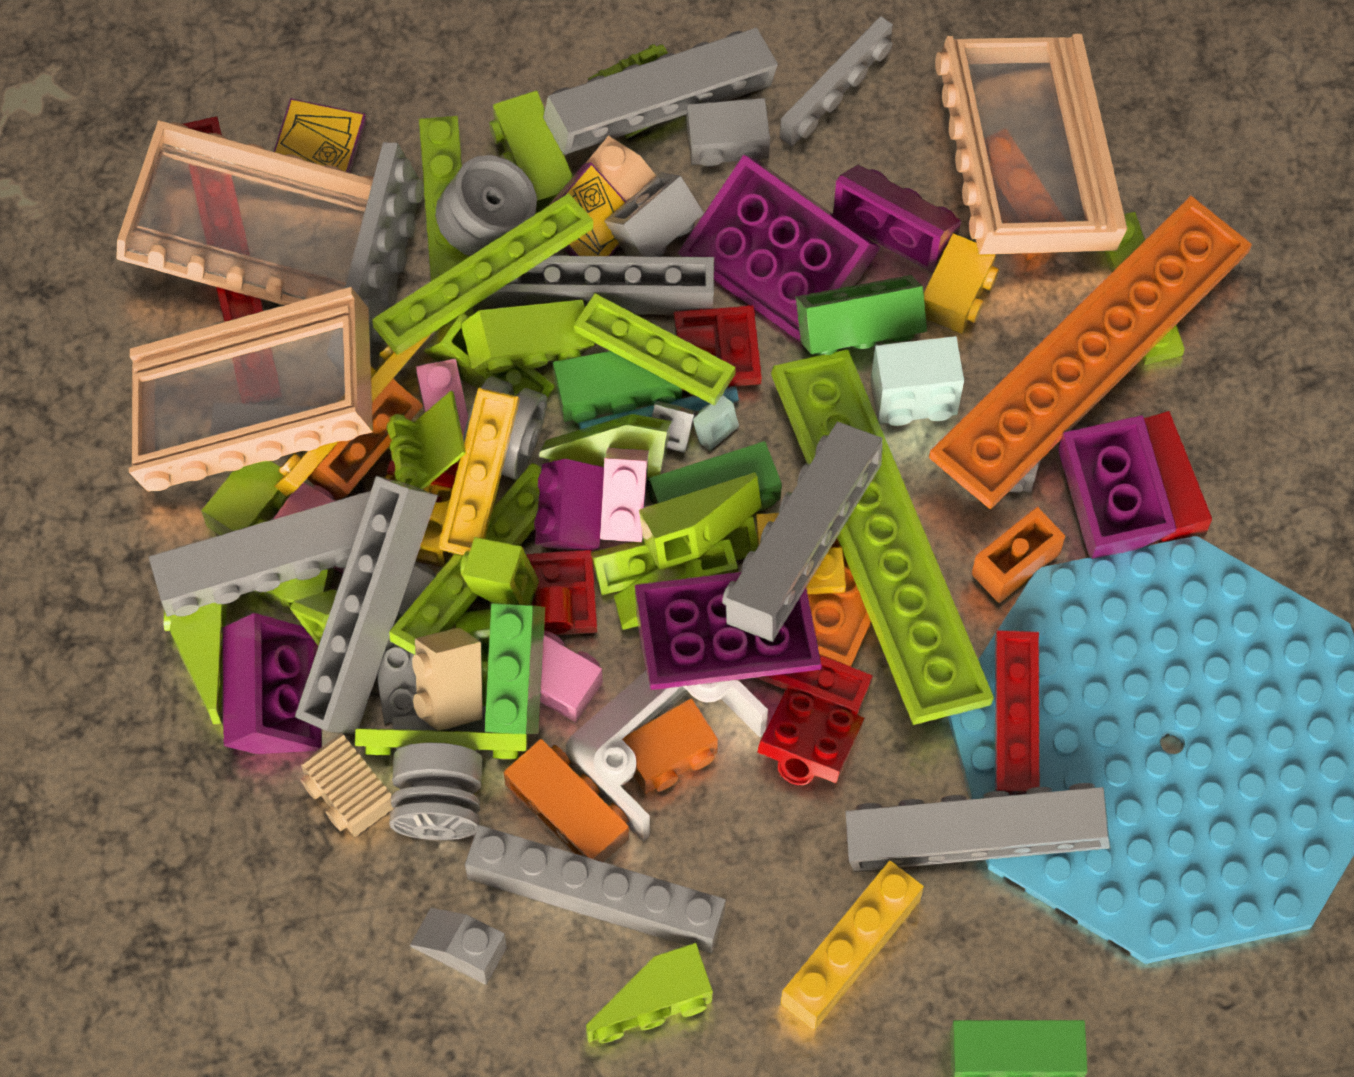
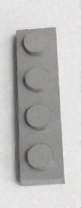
(829, 89)

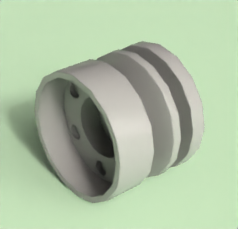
(436, 791)

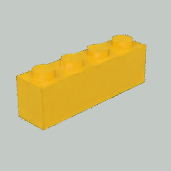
(851, 945)

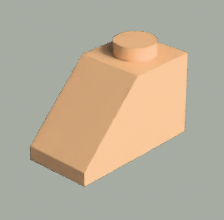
(622, 167)

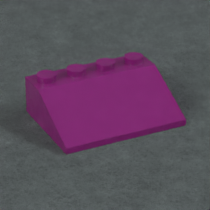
(776, 243)
(691, 643)

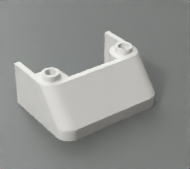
(610, 762)

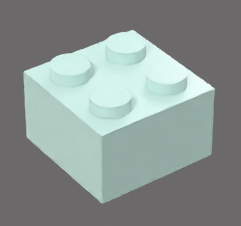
(917, 380)

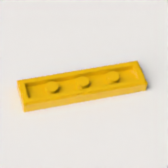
(479, 470)

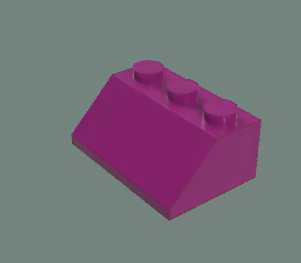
(894, 216)
(1116, 486)
(263, 685)

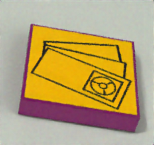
(321, 134)
(599, 201)

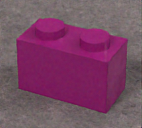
(569, 505)

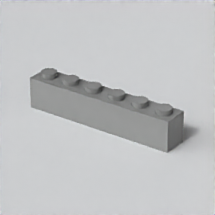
(659, 90)
(630, 282)
(802, 531)
(257, 556)
(366, 606)
(978, 828)
(595, 888)

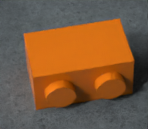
(1018, 554)
(671, 746)

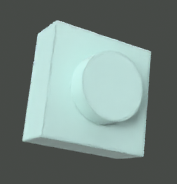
(715, 423)

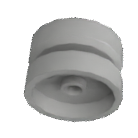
(484, 203)
(526, 425)

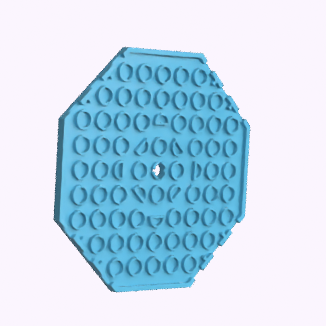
(1258, 805)

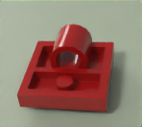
(727, 335)
(565, 591)
(809, 738)

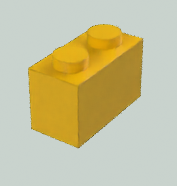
(958, 283)

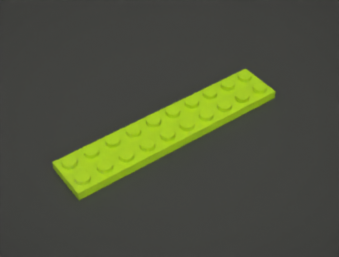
(888, 550)

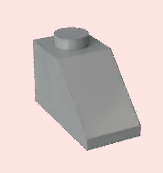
(461, 943)

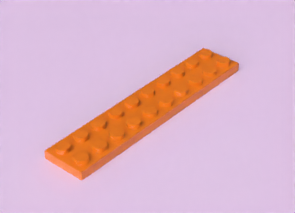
(1089, 352)

